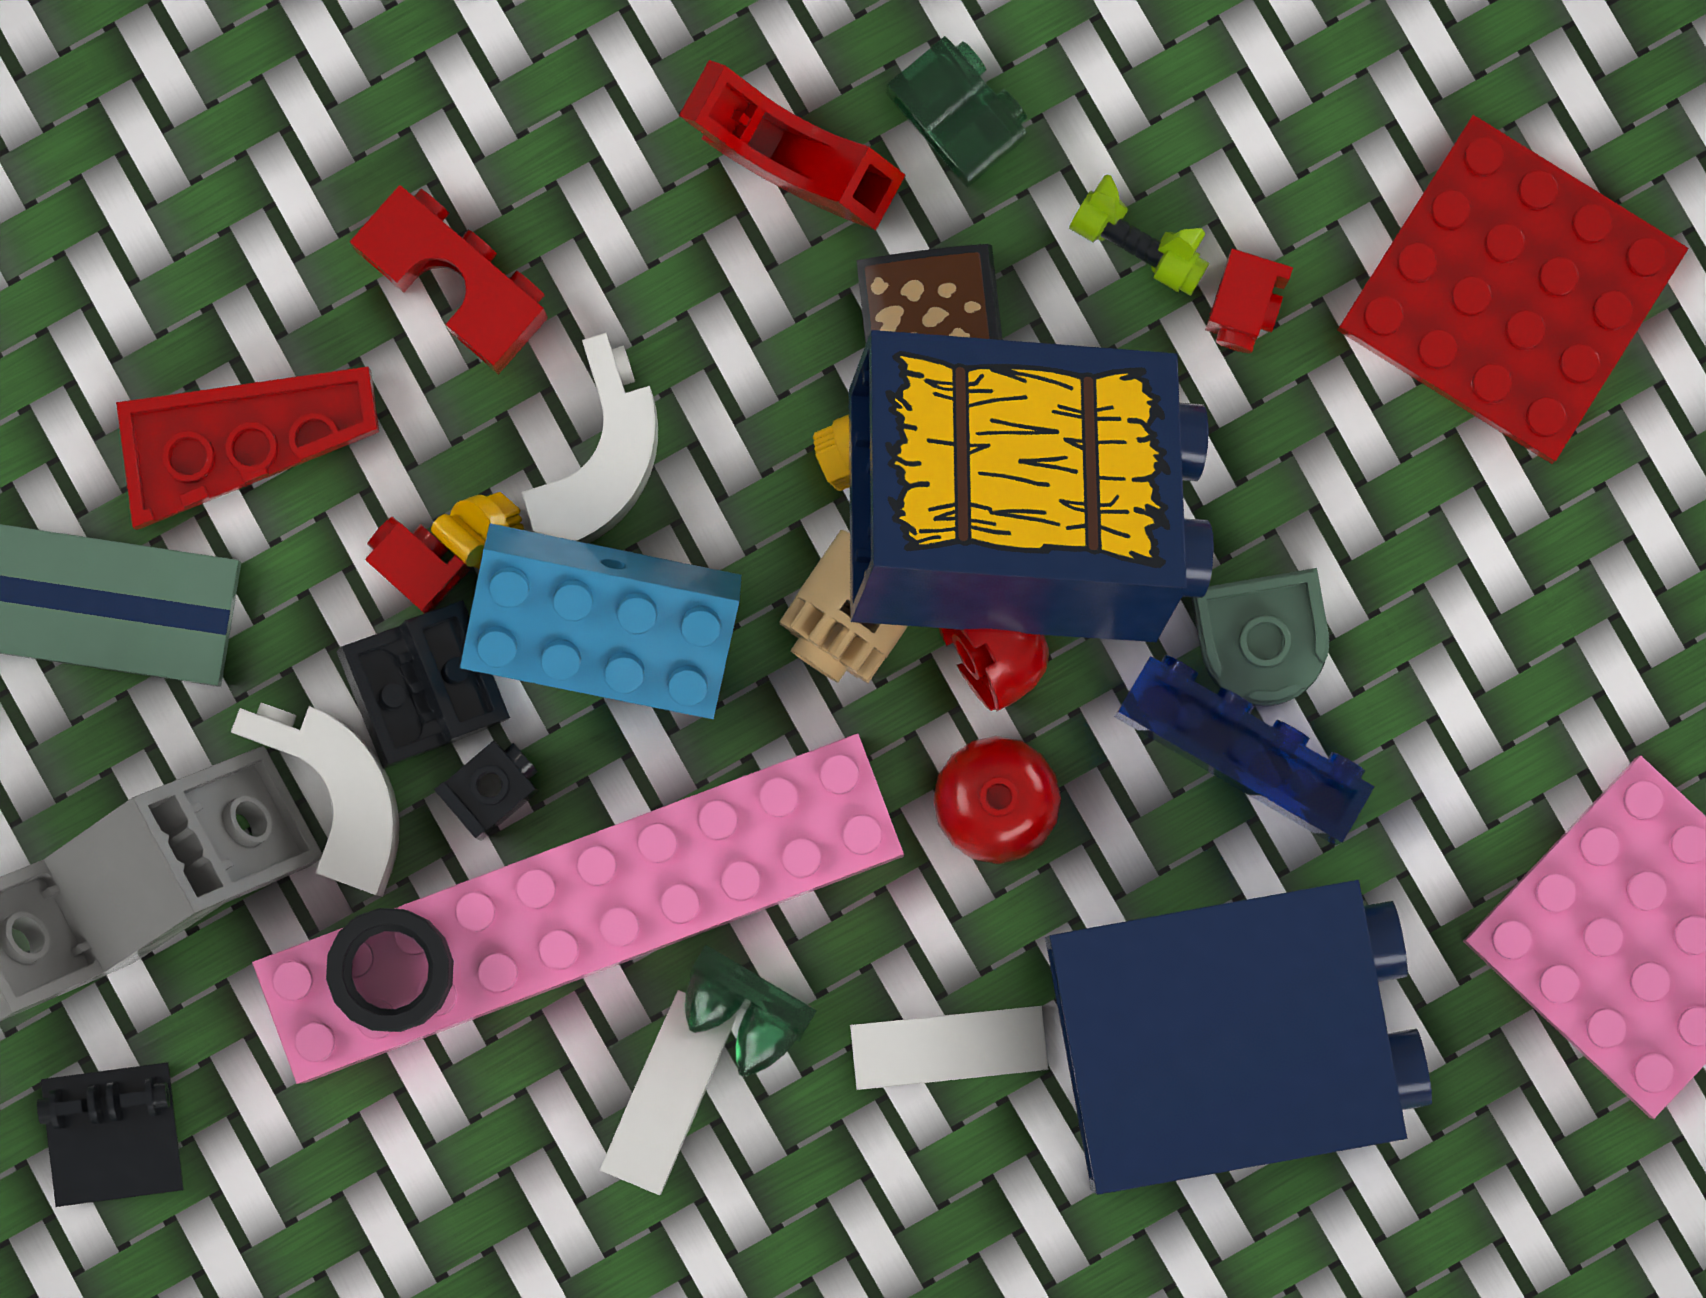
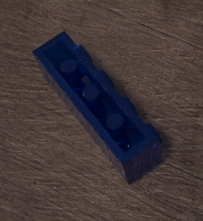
(1245, 751)

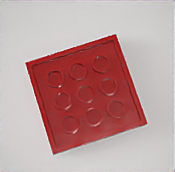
(1513, 289)

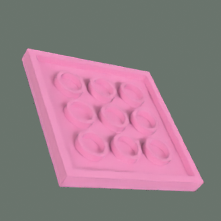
(1615, 936)

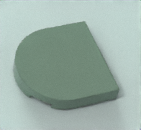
(1264, 635)

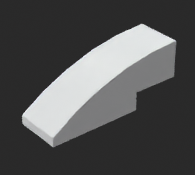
(948, 1047)
(665, 1100)

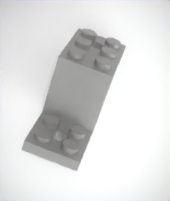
(147, 876)

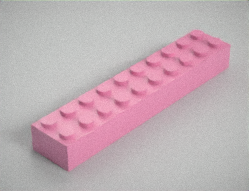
(596, 903)

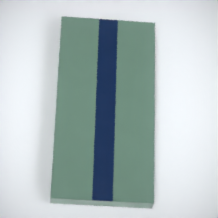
(115, 605)

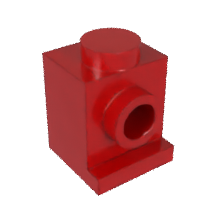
(1246, 300)
(414, 563)

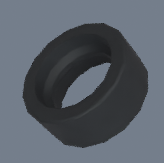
(340, 970)

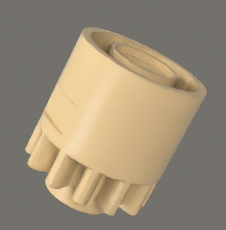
(824, 626)

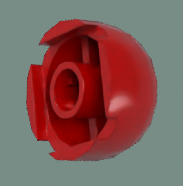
(999, 663)
(997, 799)

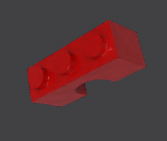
(411, 238)

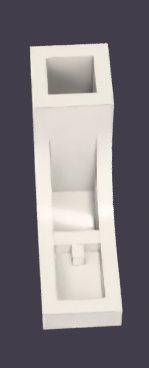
(618, 471)
(363, 800)

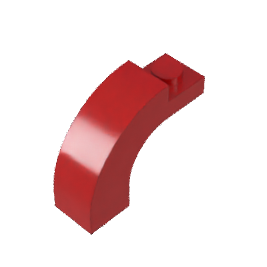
(790, 151)

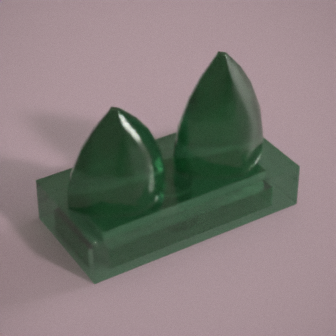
(771, 1016)

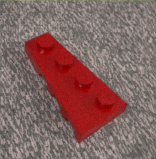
(225, 438)

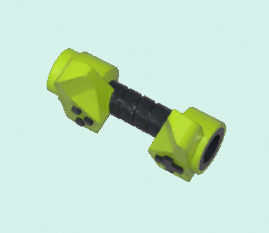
(1171, 258)

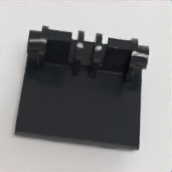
(111, 1134)

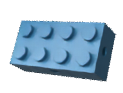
(601, 621)

